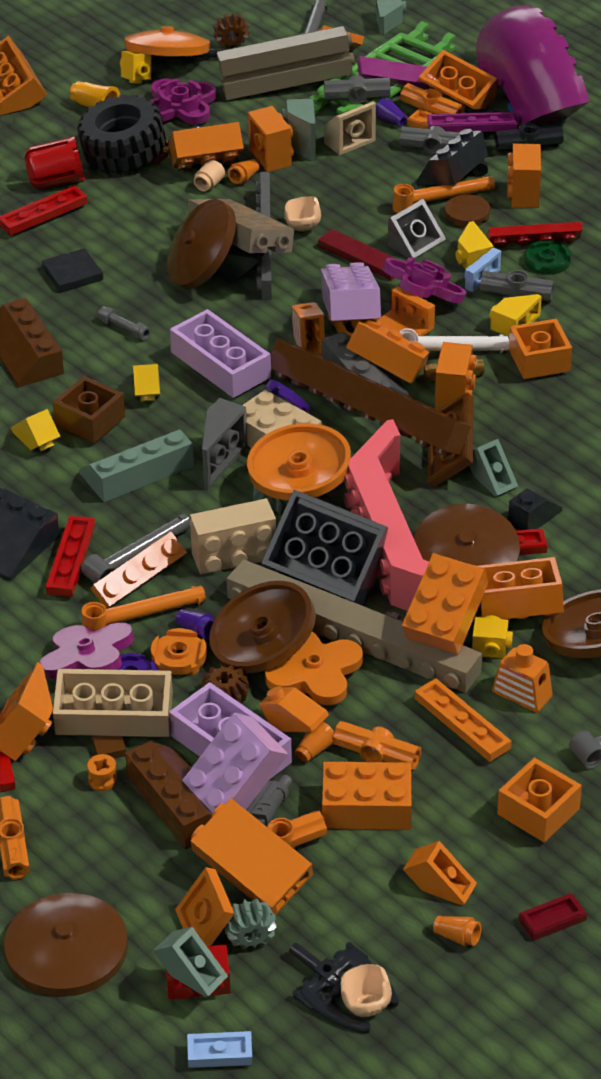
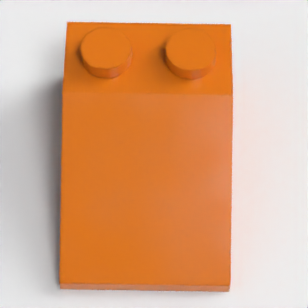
(25, 714)

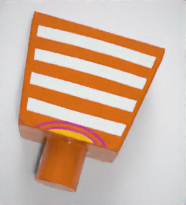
(308, 322)
(524, 678)

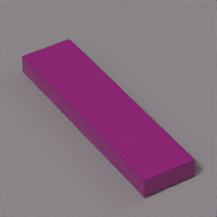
(398, 72)
(476, 121)

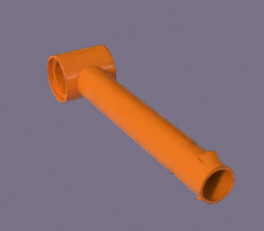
(405, 195)
(97, 616)

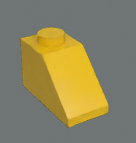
(472, 245)
(514, 312)
(146, 382)
(37, 431)

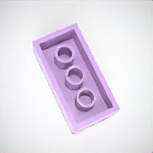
(220, 353)
(205, 713)

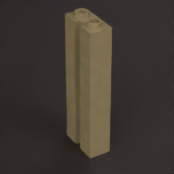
(286, 62)
(254, 230)

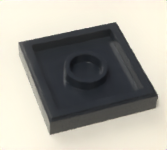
(72, 270)

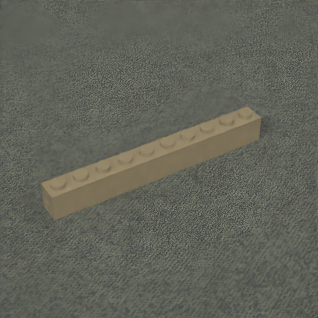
(373, 631)

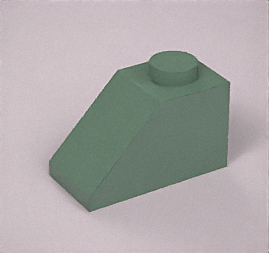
(389, 14)
(492, 468)
(190, 961)

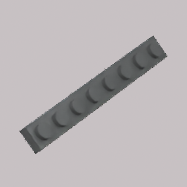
(264, 264)

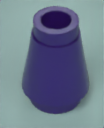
(390, 112)
(195, 621)

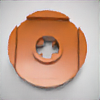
(183, 663)

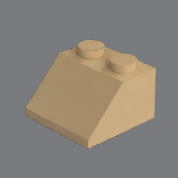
(351, 129)

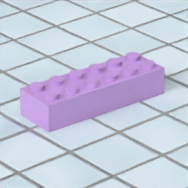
(350, 292)

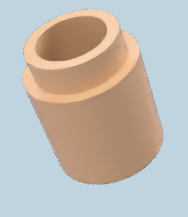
(209, 176)

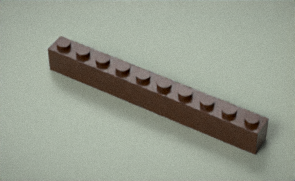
(370, 397)

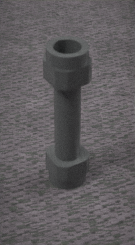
(139, 331)

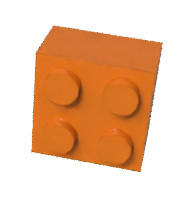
(270, 138)
(524, 175)
(540, 348)
(454, 373)
(539, 799)

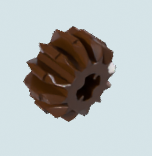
(231, 30)
(229, 681)

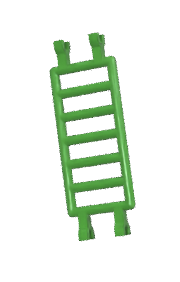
(413, 39)

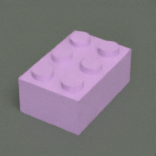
(235, 764)

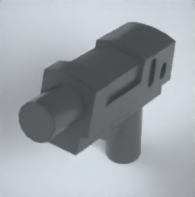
(269, 799)

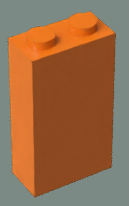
(251, 856)

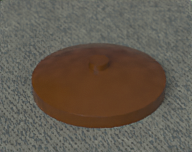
(201, 244)
(468, 535)
(262, 626)
(578, 628)
(65, 944)

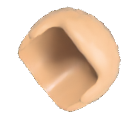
(302, 213)
(366, 990)

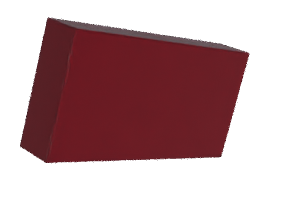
(552, 916)

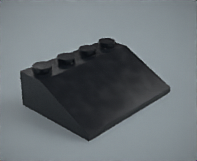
(24, 532)
(327, 548)

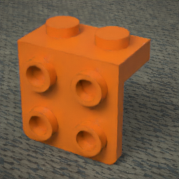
(409, 312)

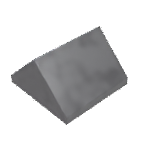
(414, 230)

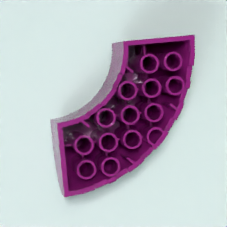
(531, 65)

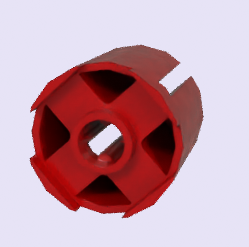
(54, 164)

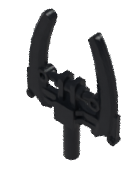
(327, 975)

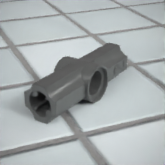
(367, 89)
(423, 138)
(516, 284)

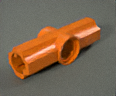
(429, 100)
(376, 744)
(300, 829)
(12, 839)

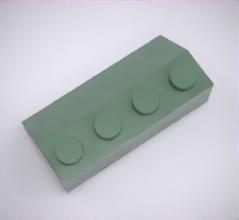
(140, 465)

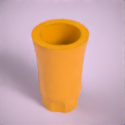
(89, 94)

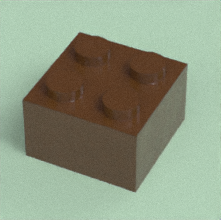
(88, 409)

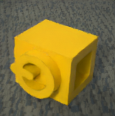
(135, 66)
(491, 636)

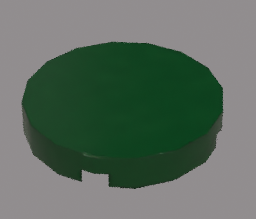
(547, 258)

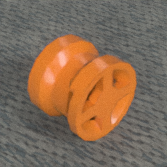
(102, 772)

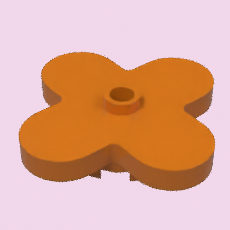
(318, 669)

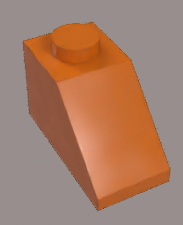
(292, 710)
(440, 873)

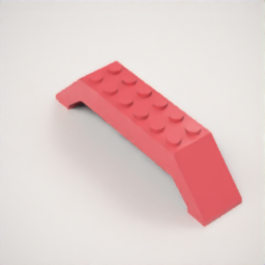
(373, 499)

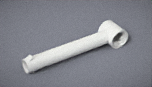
(479, 343)

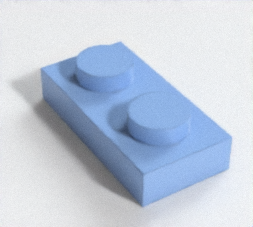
(488, 262)
(219, 1049)

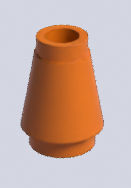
(242, 171)
(315, 742)
(458, 929)

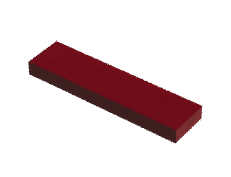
(355, 251)

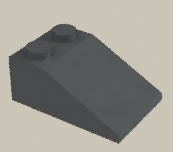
(223, 438)

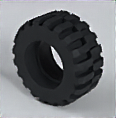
(121, 133)

